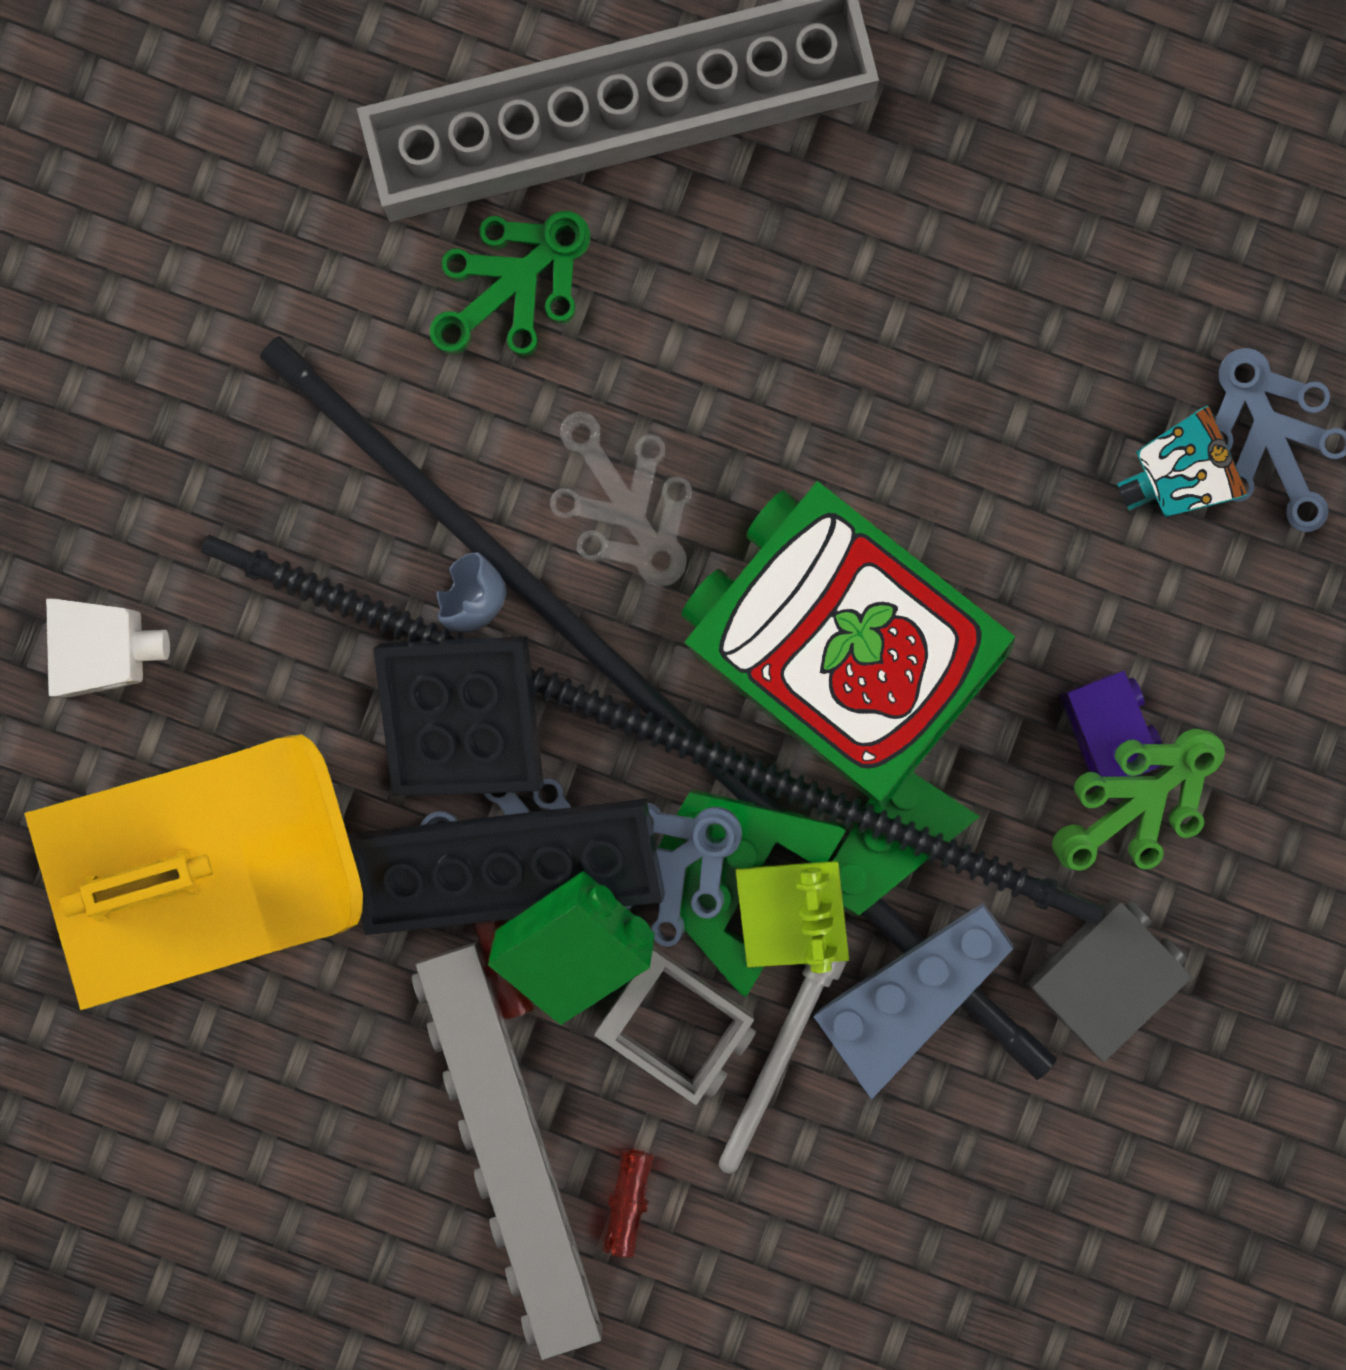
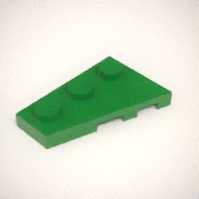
(872, 867)

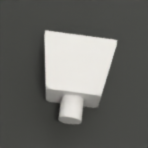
(97, 647)

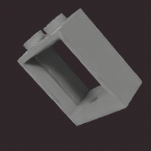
(710, 1075)

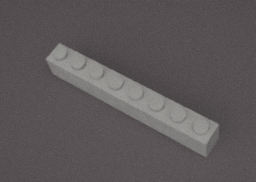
(509, 1151)

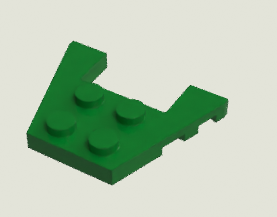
(761, 829)

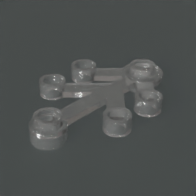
(627, 507)

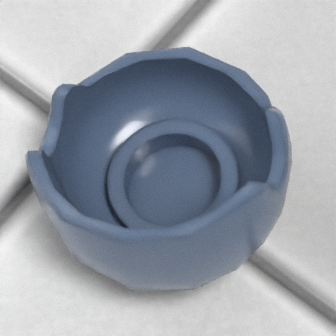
(474, 597)

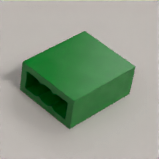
(572, 948)

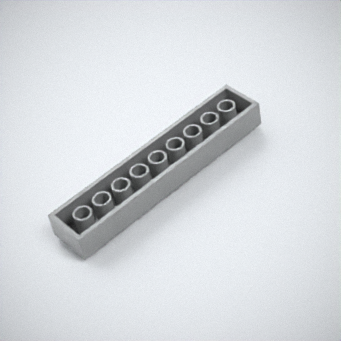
(617, 103)

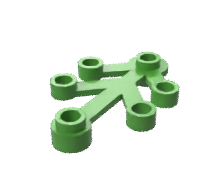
(1144, 797)

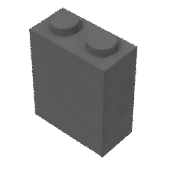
(1110, 978)

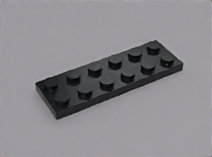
(502, 864)

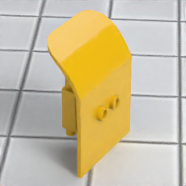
(197, 869)

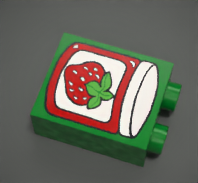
(845, 640)

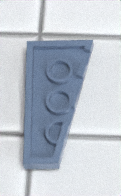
(906, 1001)

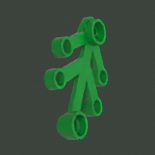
(516, 277)

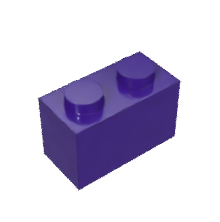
(1106, 716)

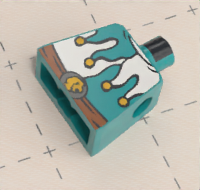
(1185, 469)

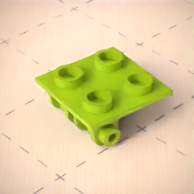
(793, 915)

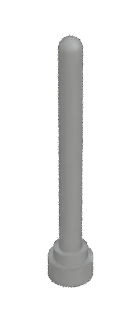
(776, 1064)

